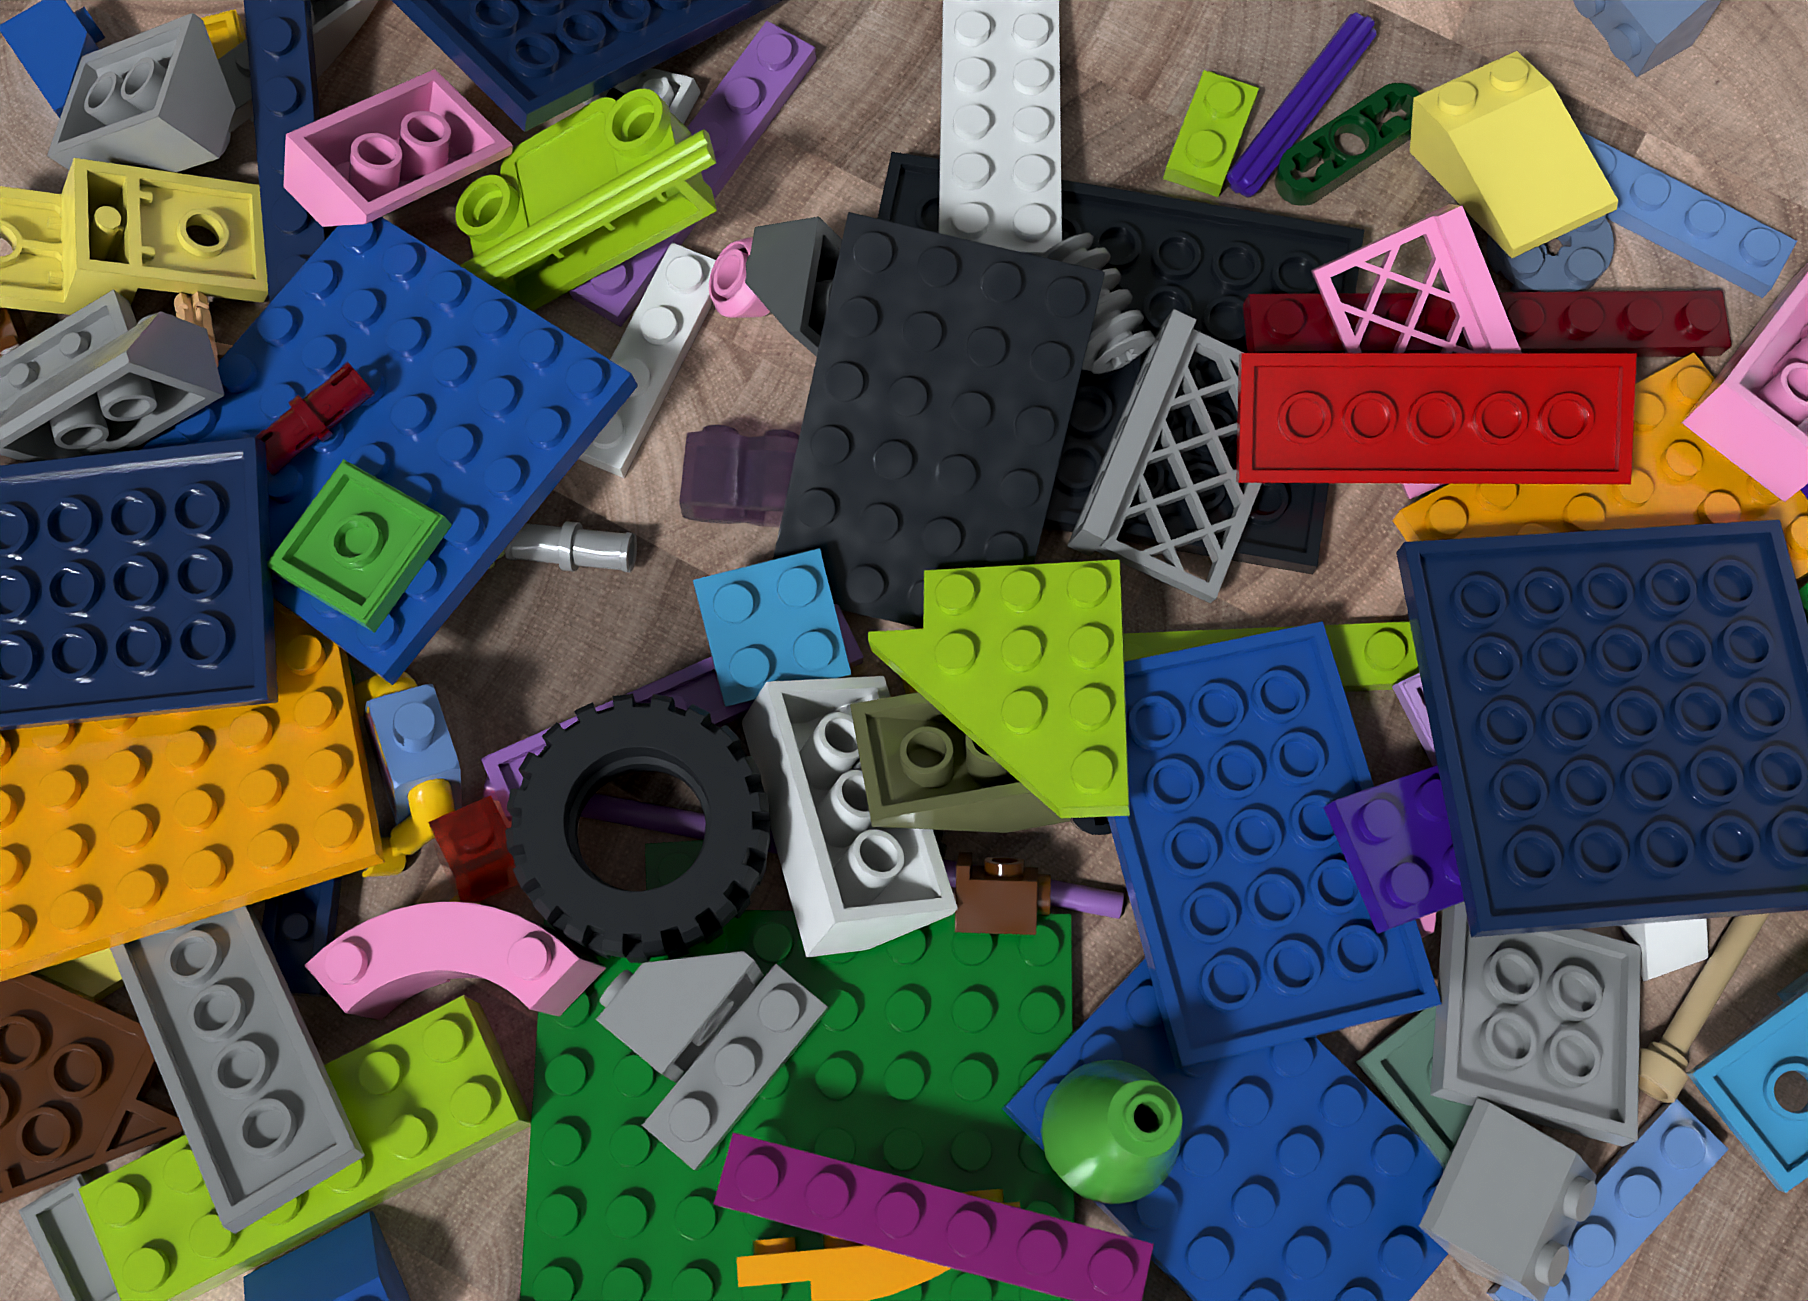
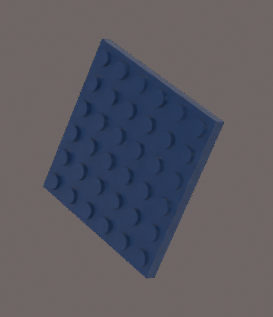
(1617, 722)

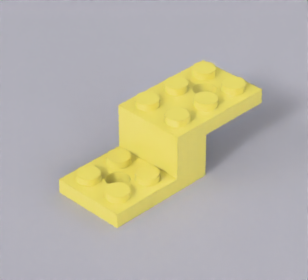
(128, 233)

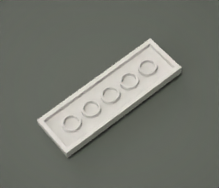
(1001, 124)

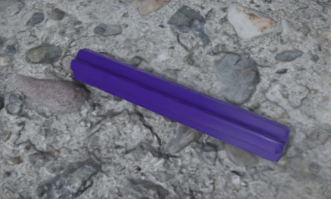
(1301, 105)

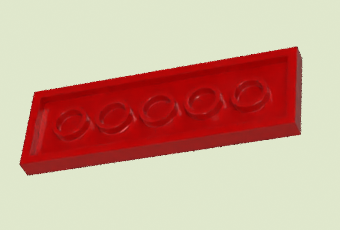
(1436, 418)

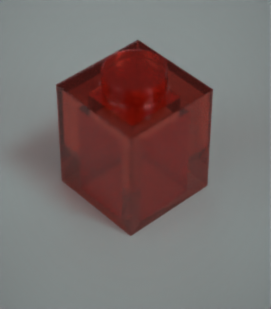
(474, 851)

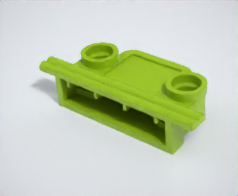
(585, 197)

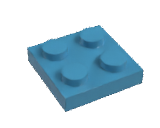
(771, 625)

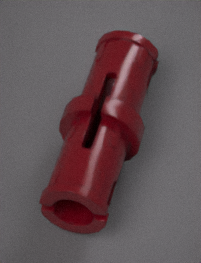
(313, 416)

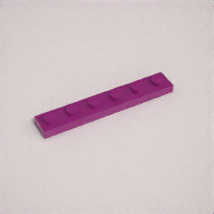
(931, 1223)

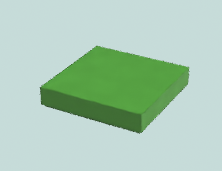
(359, 545)

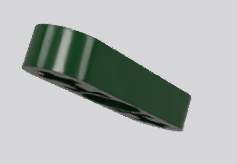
(1337, 166)

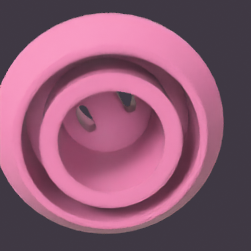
(728, 286)

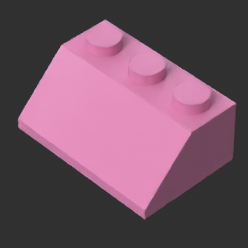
(388, 151)

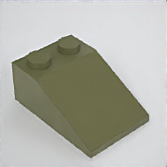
(935, 777)

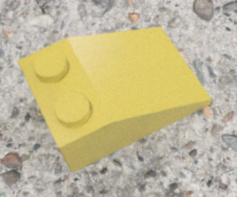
(1510, 154)

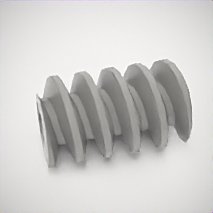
(1111, 336)

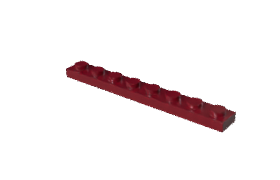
(1541, 321)

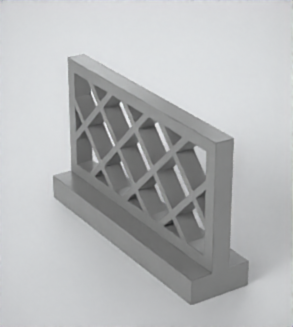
(1132, 451)

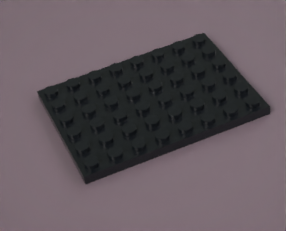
(1204, 266)

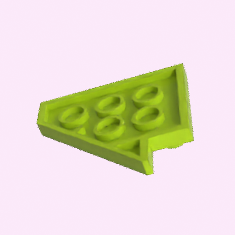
(1029, 674)

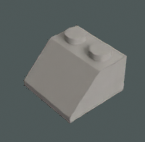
(677, 1006)
(1510, 1202)

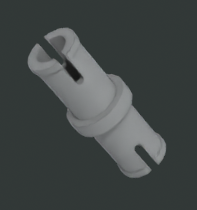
(574, 547)

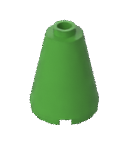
(1111, 1131)

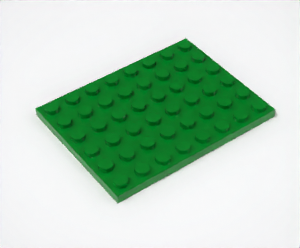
(893, 1079)

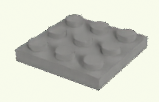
(1540, 1027)

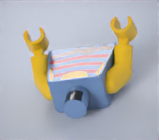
(413, 761)

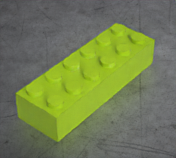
(416, 1107)

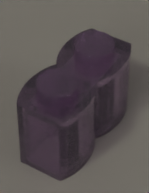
(736, 476)

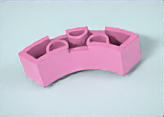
(431, 943)

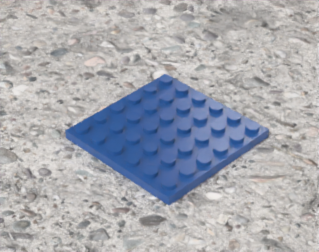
(467, 415)

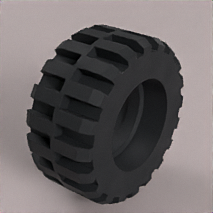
(589, 756)

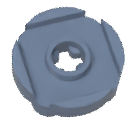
(1573, 269)

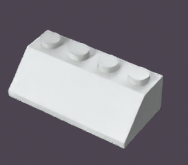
(843, 876)

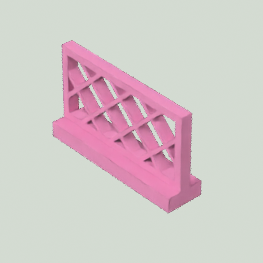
(1466, 286)

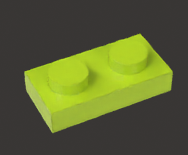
(1210, 133)

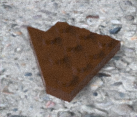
(71, 1085)

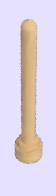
(1663, 1061)

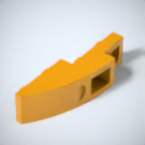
(843, 1267)

